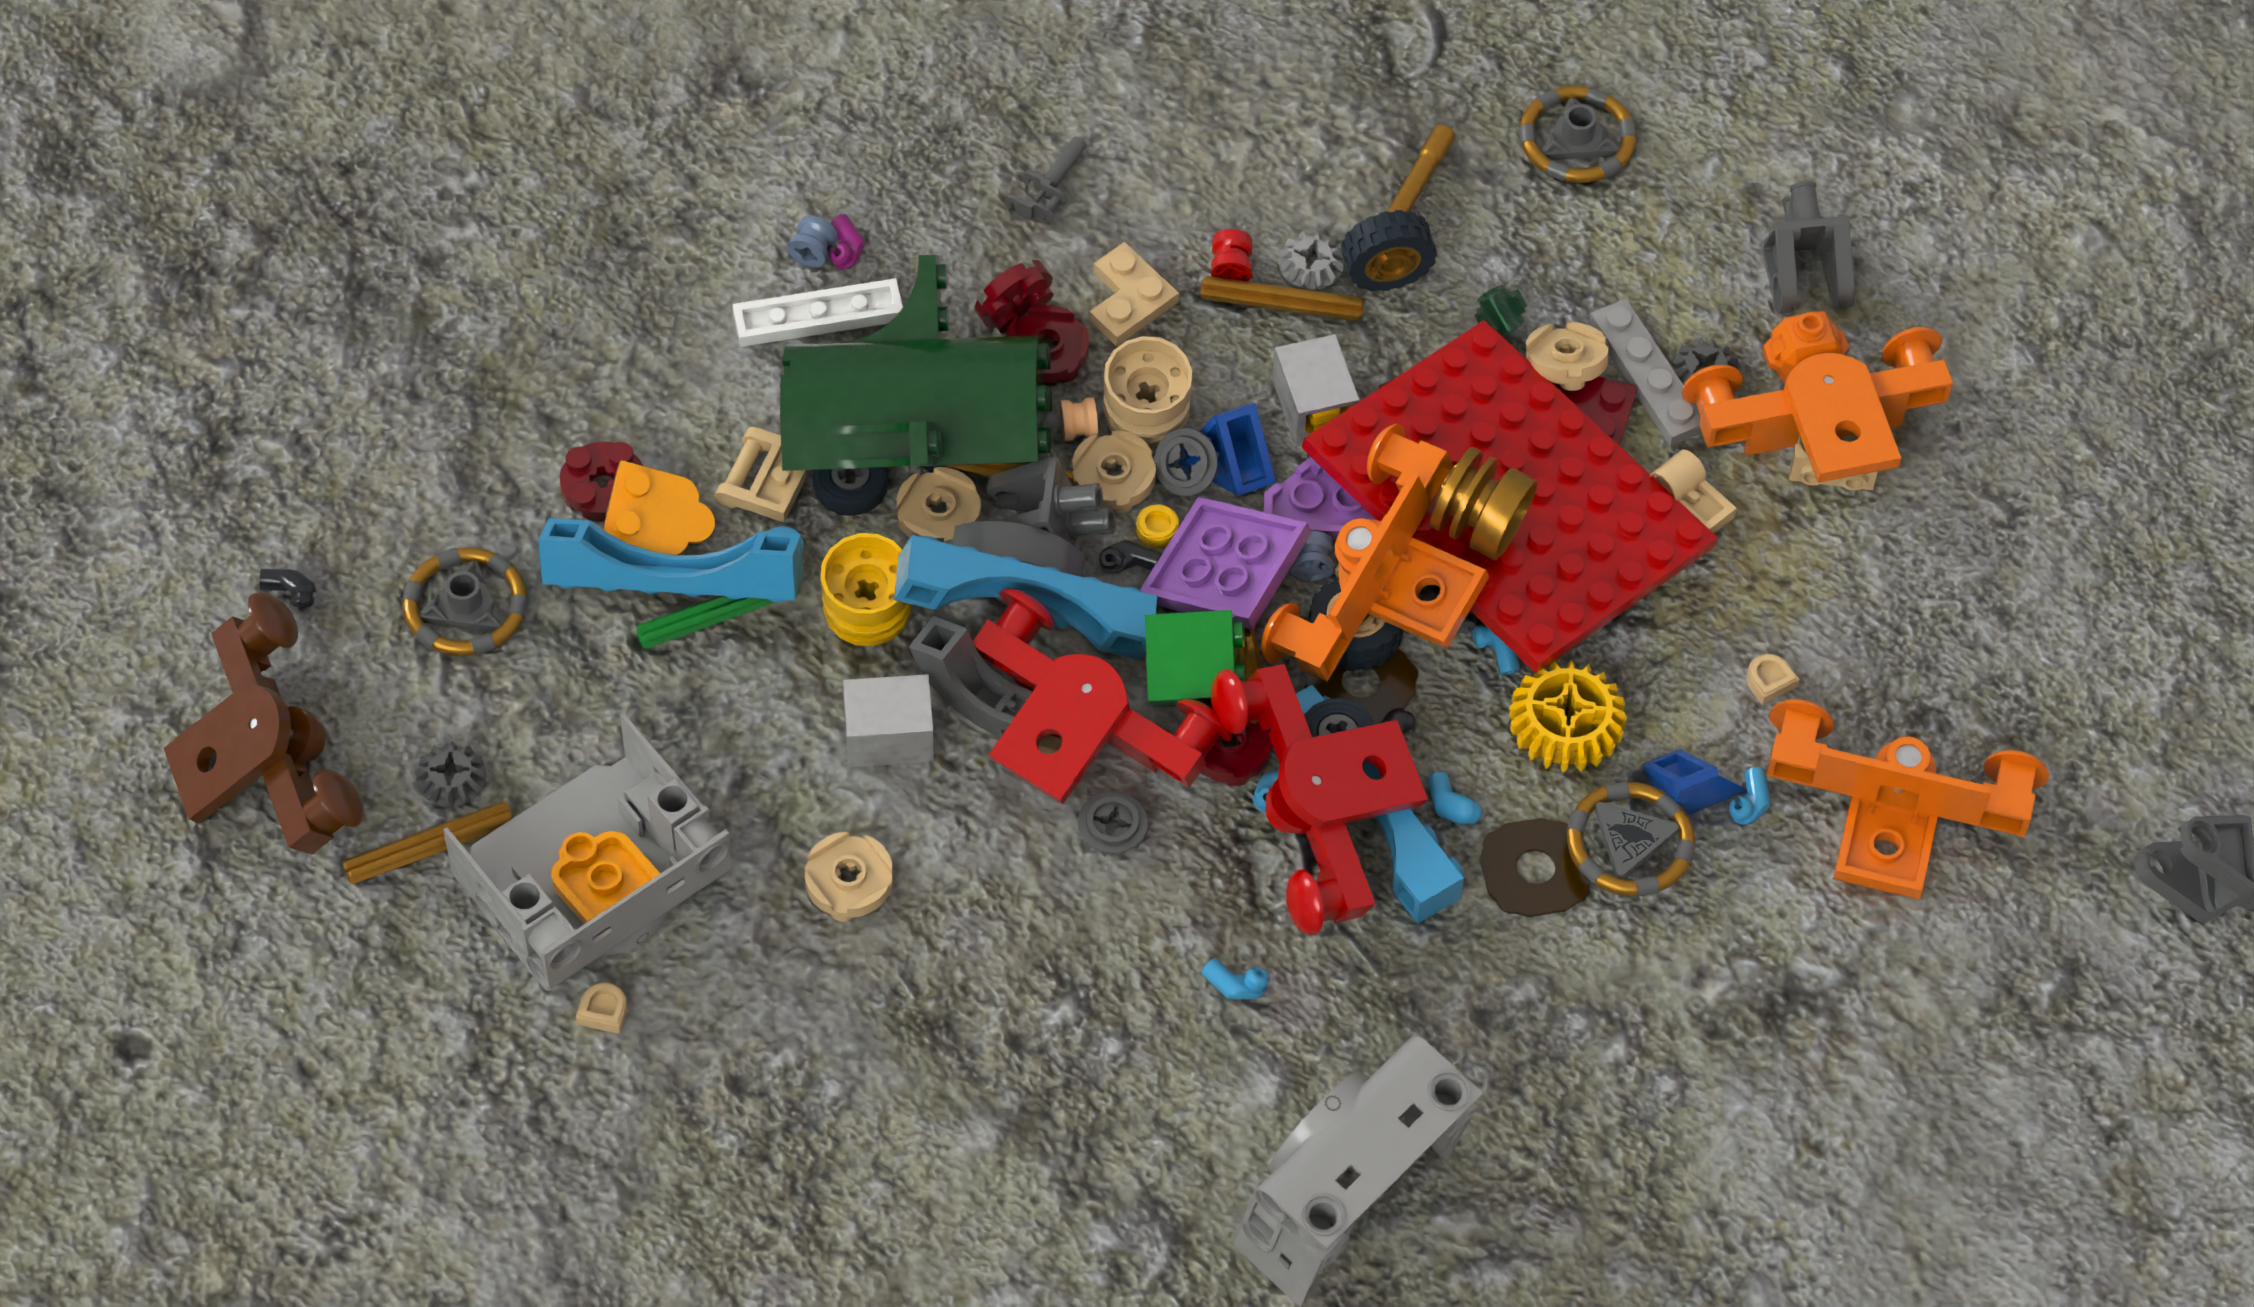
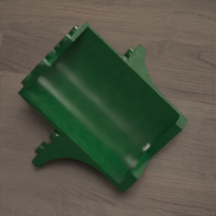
(913, 395)

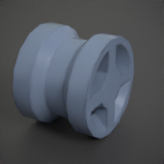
(812, 241)
(1314, 561)

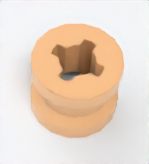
(1078, 418)

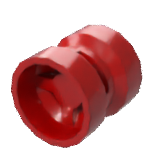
(1231, 255)

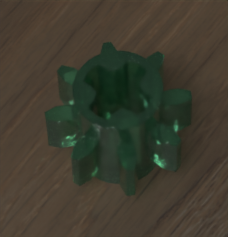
(1501, 309)

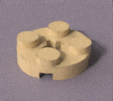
(1568, 354)
(1119, 448)
(942, 485)
(853, 898)

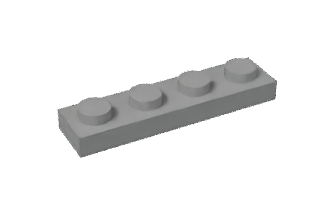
(1647, 368)

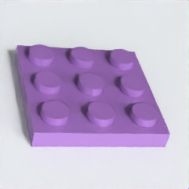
(1226, 560)

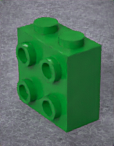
(1189, 652)

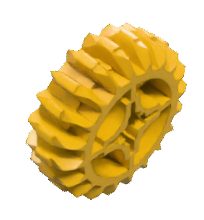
(1592, 712)

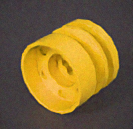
(860, 590)

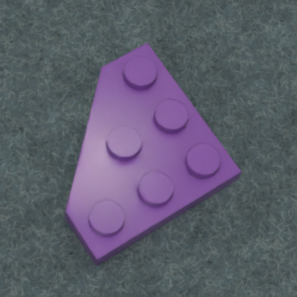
(1315, 499)

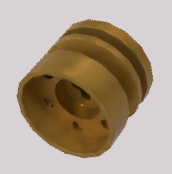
(1483, 503)

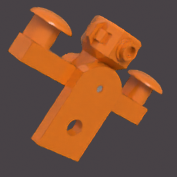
(1823, 397)

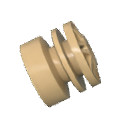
(1147, 389)

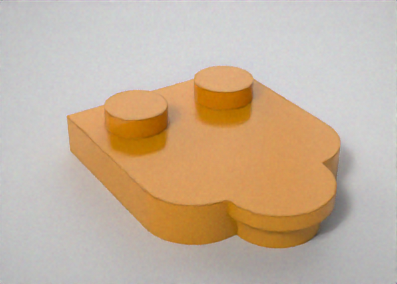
(656, 510)
(599, 872)

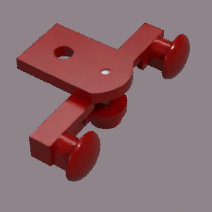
(1085, 706)
(1321, 789)

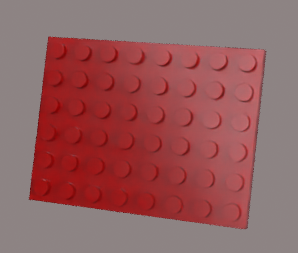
(1597, 523)

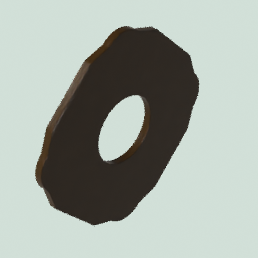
(1396, 687)
(1518, 896)

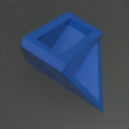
(1242, 449)
(1690, 781)

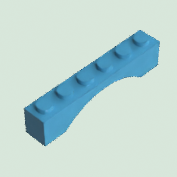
(587, 556)
(942, 573)
(1422, 873)

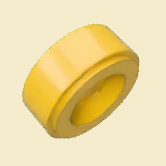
(1156, 525)

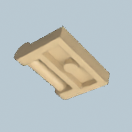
(772, 489)

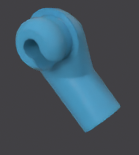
(1755, 802)
(1449, 804)

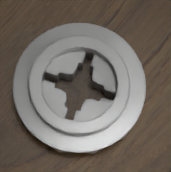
(1322, 273)

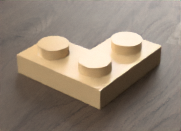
(1138, 297)

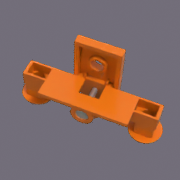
(1384, 568)
(1898, 796)

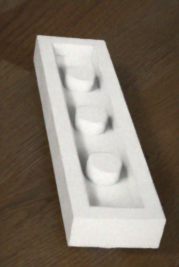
(817, 312)

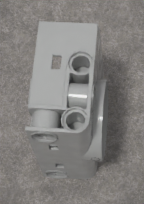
(636, 796)
(1359, 1127)

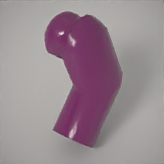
(850, 244)

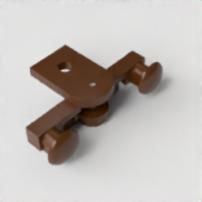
(262, 737)

